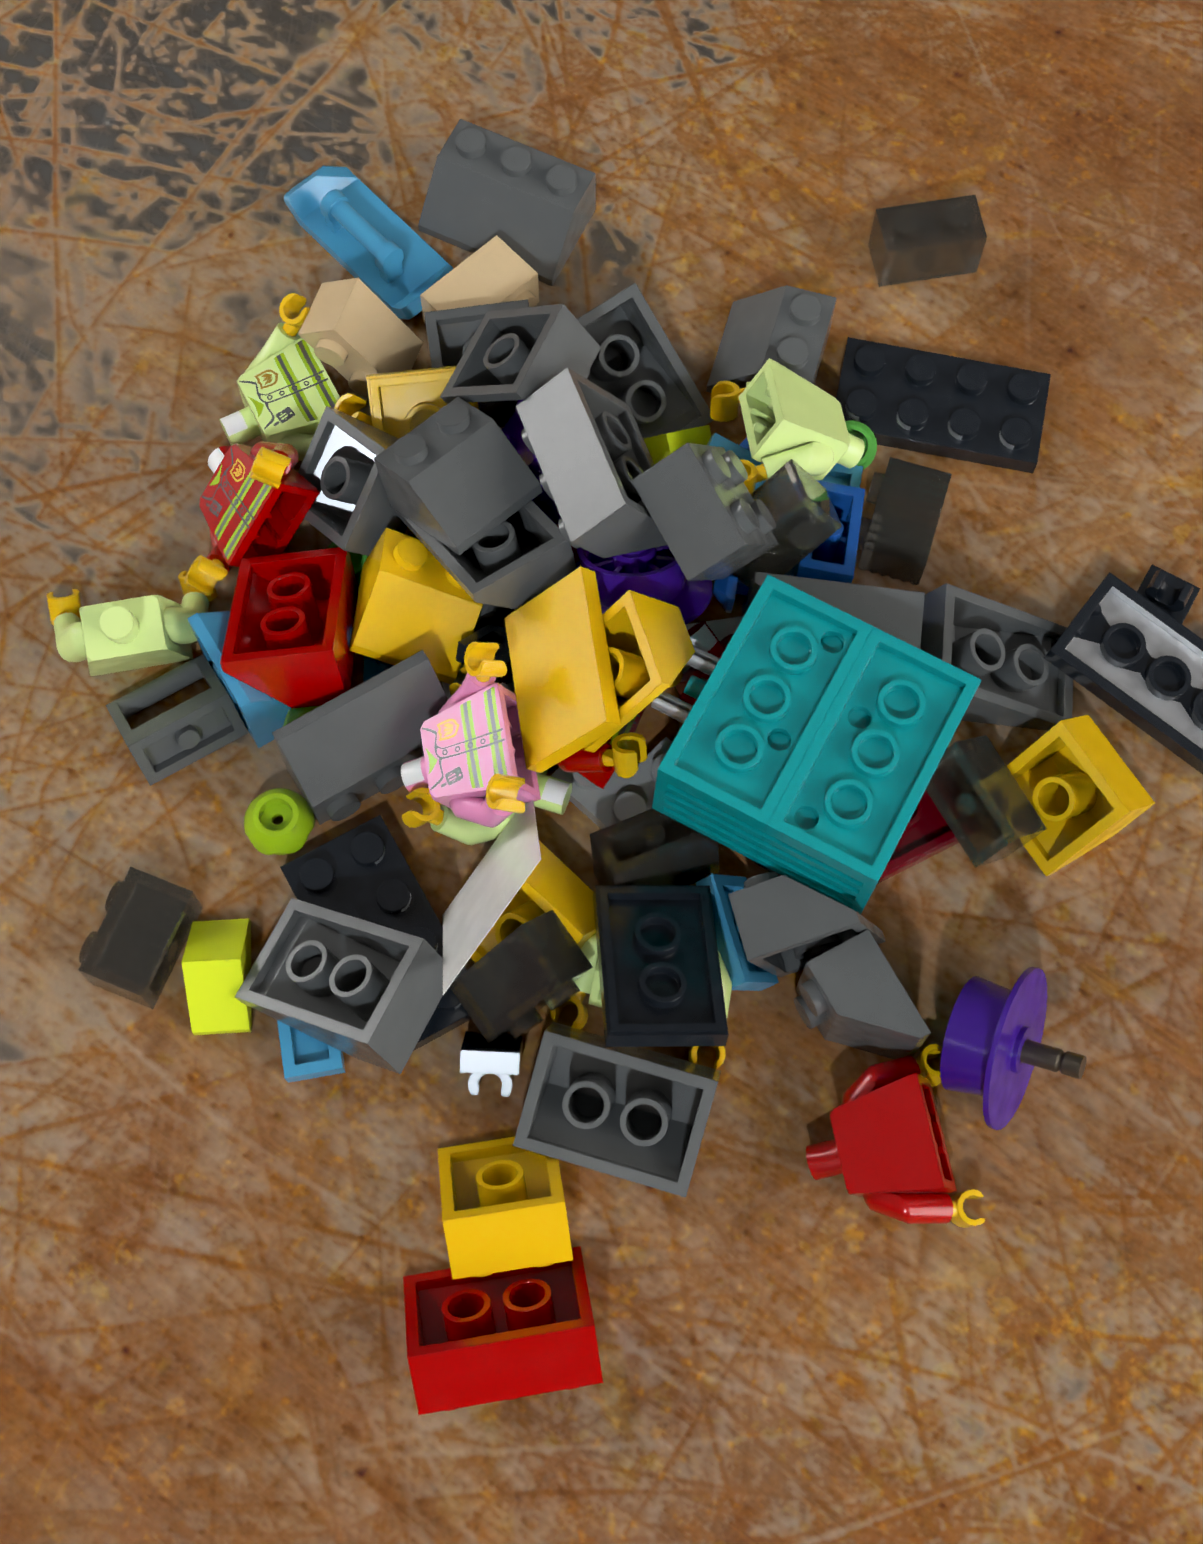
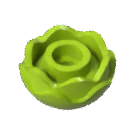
(283, 837)

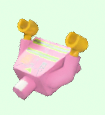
(475, 747)

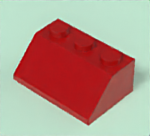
(293, 626)
(499, 1335)

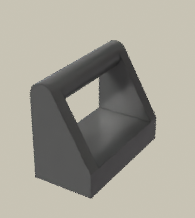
(182, 732)

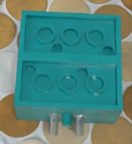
(809, 741)

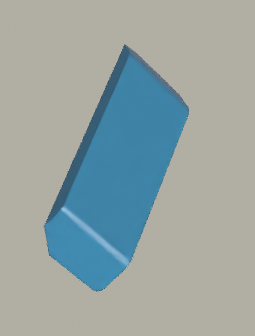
(366, 238)

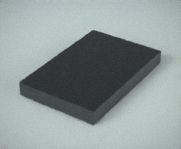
(659, 966)

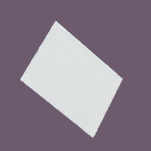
(489, 891)

